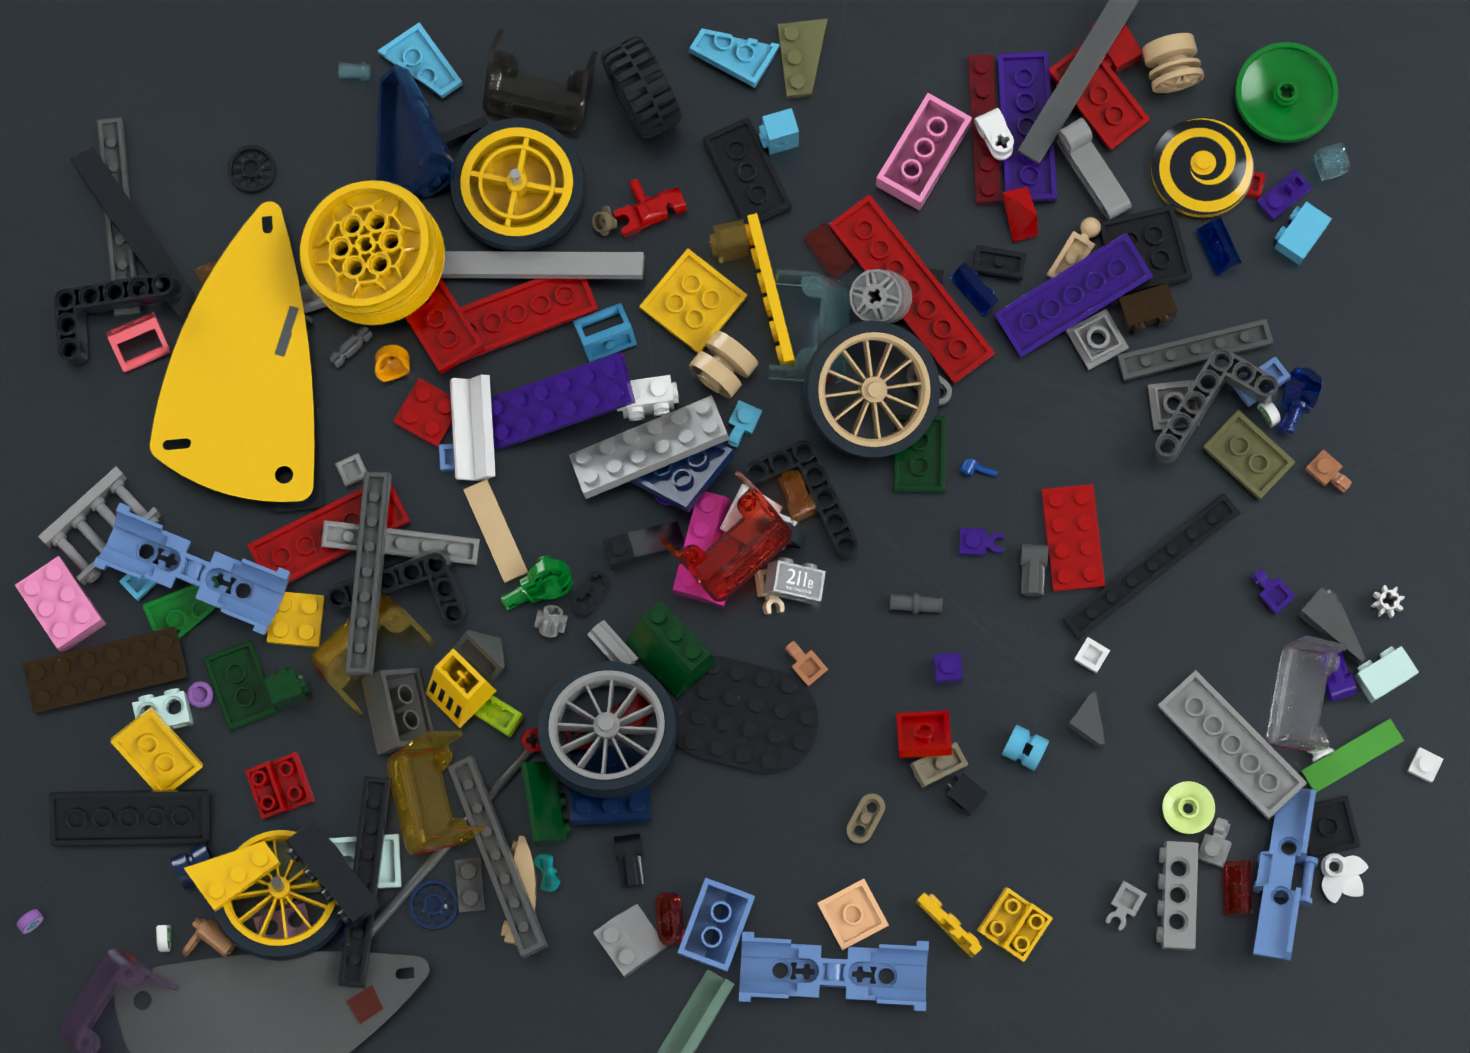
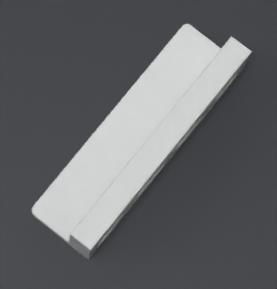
(472, 428)

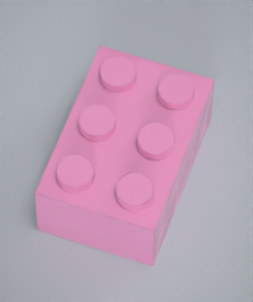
(60, 604)

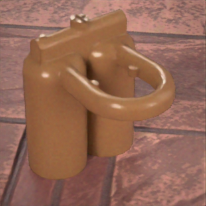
(211, 934)

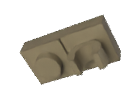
(933, 768)

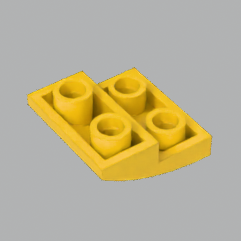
(1014, 924)

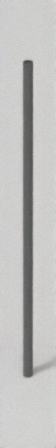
(437, 855)

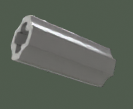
(611, 644)

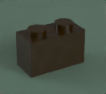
(1147, 308)

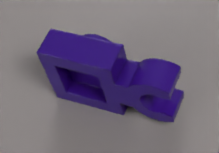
(975, 542)

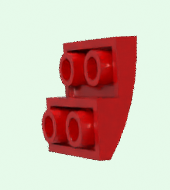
(280, 786)

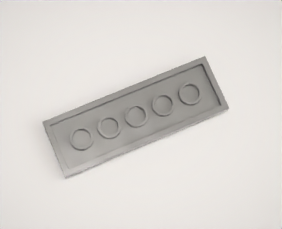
(649, 447)
(1232, 744)

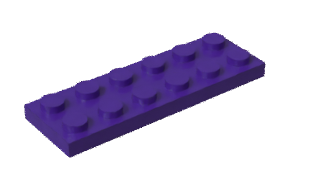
(1022, 96)
(1073, 295)
(561, 401)

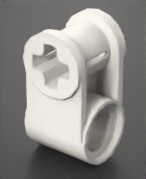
(994, 130)

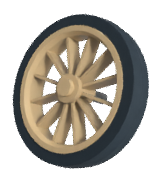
(871, 389)

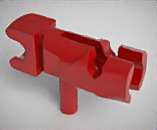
(648, 210)

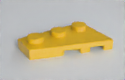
(232, 873)
(949, 924)

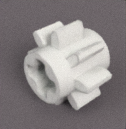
(1391, 595)

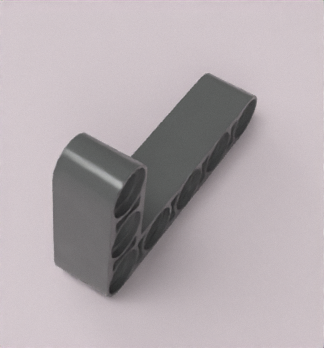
(1206, 397)

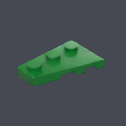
(178, 610)

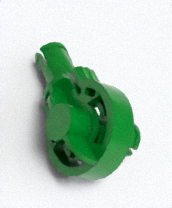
(541, 583)

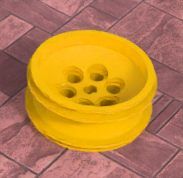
(411, 266)

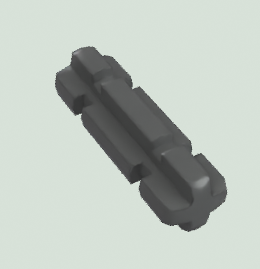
(350, 346)

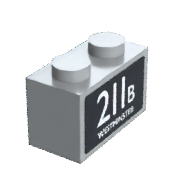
(794, 581)

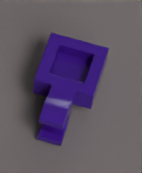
(1275, 593)

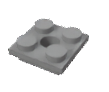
(1092, 353)
(1158, 398)

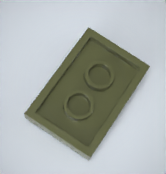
(1249, 455)

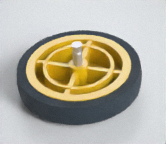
(517, 185)

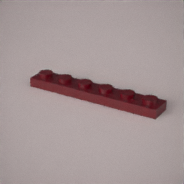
(983, 100)

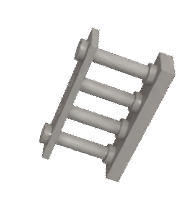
(75, 518)

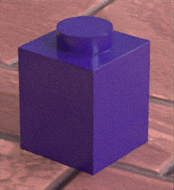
(947, 668)

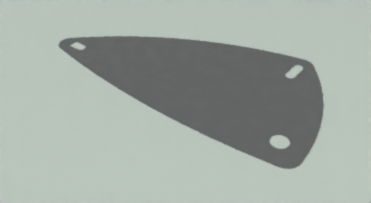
(261, 1005)

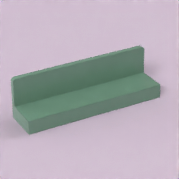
(697, 1014)

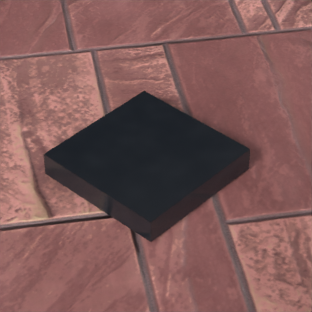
(1332, 828)

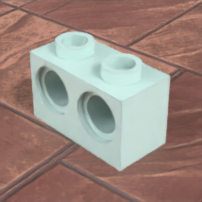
(162, 705)

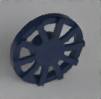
(433, 904)

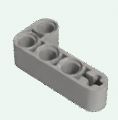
(1091, 169)

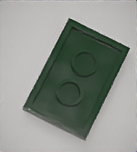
(923, 464)
(239, 685)

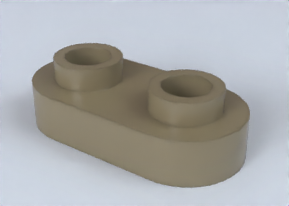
(865, 819)

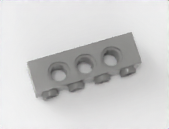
(1187, 855)

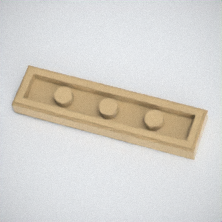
(496, 531)

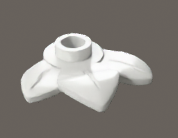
(1345, 879)

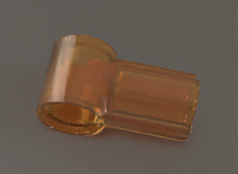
(799, 501)

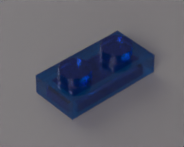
(1219, 246)
(974, 289)

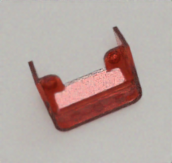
(740, 550)

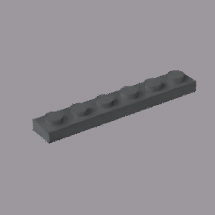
(1194, 349)

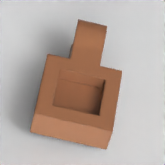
(1326, 469)
(807, 666)

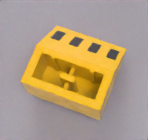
(458, 688)

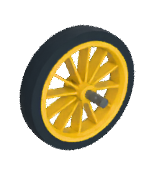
(281, 893)

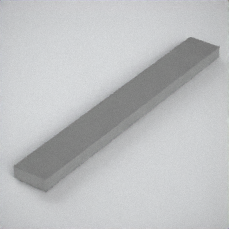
(543, 265)

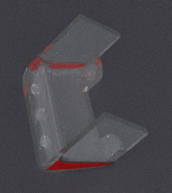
(1301, 693)

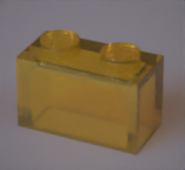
(729, 241)

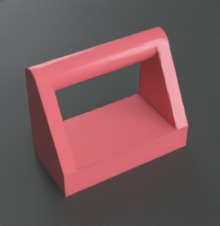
(132, 330)

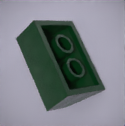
(669, 649)
(545, 804)

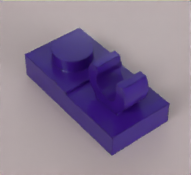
(1283, 195)

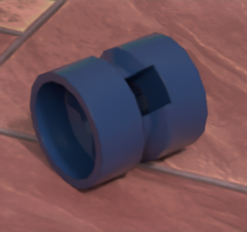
(198, 854)

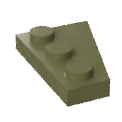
(800, 55)

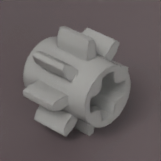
(551, 621)

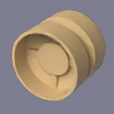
(719, 370)

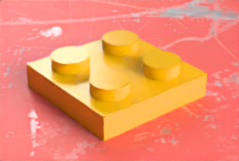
(298, 621)

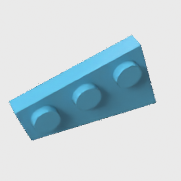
(736, 56)
(423, 59)

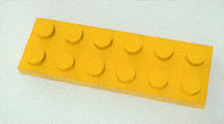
(768, 286)

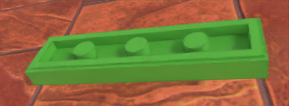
(1352, 756)

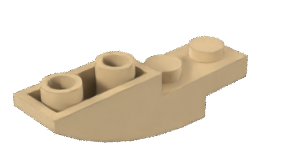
(524, 862)

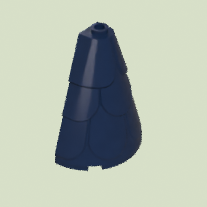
(408, 140)

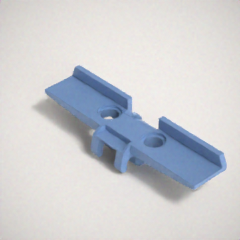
(1275, 875)

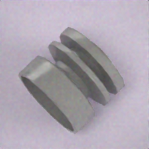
(891, 287)

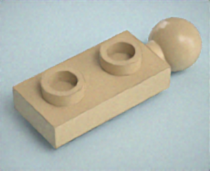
(1076, 247)

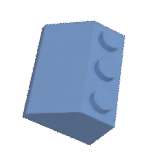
(716, 925)

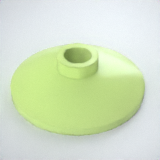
(1202, 807)

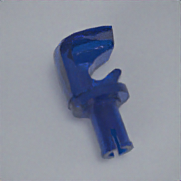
(1300, 396)

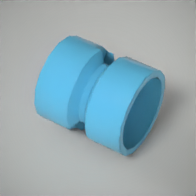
(1016, 744)

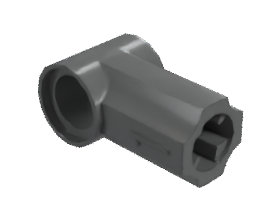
(1033, 563)

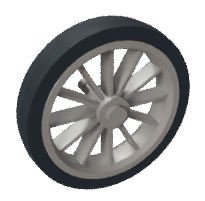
(607, 729)

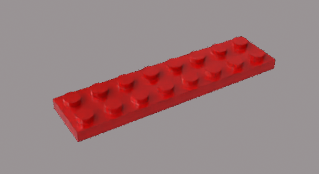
(933, 313)

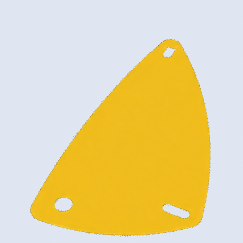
(228, 385)

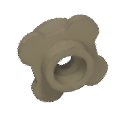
(604, 221)

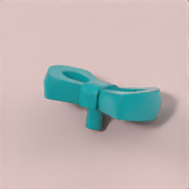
(544, 862)

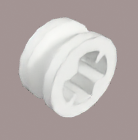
(1320, 754)

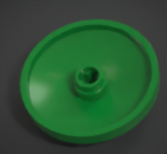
(1286, 92)

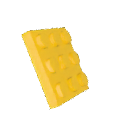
(693, 301)

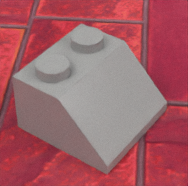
(630, 940)

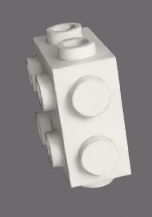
(652, 397)

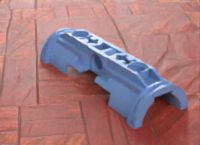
(133, 532)
(905, 962)

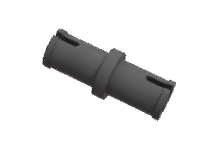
(915, 603)

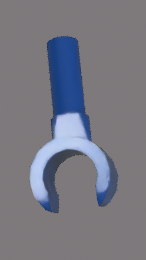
(970, 465)

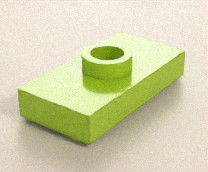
(500, 715)

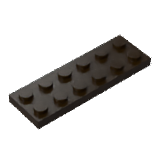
(104, 670)

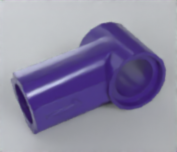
(1340, 682)

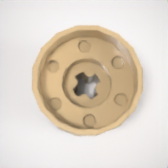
(1173, 63)

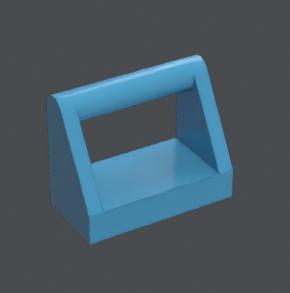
(608, 340)

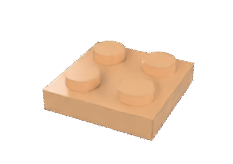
(853, 914)

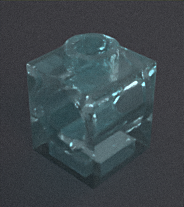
(1331, 161)

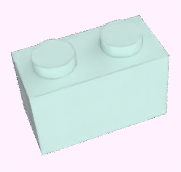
(1385, 674)

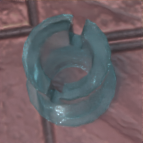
(354, 71)

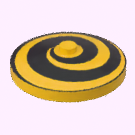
(1202, 167)

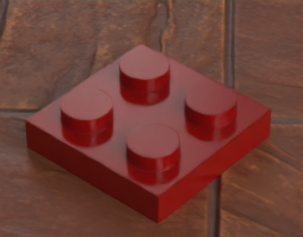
(426, 413)
(924, 734)

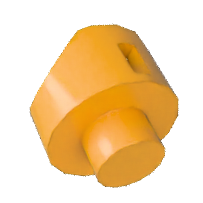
(391, 362)

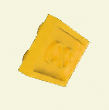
(156, 751)

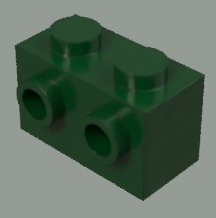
(287, 688)

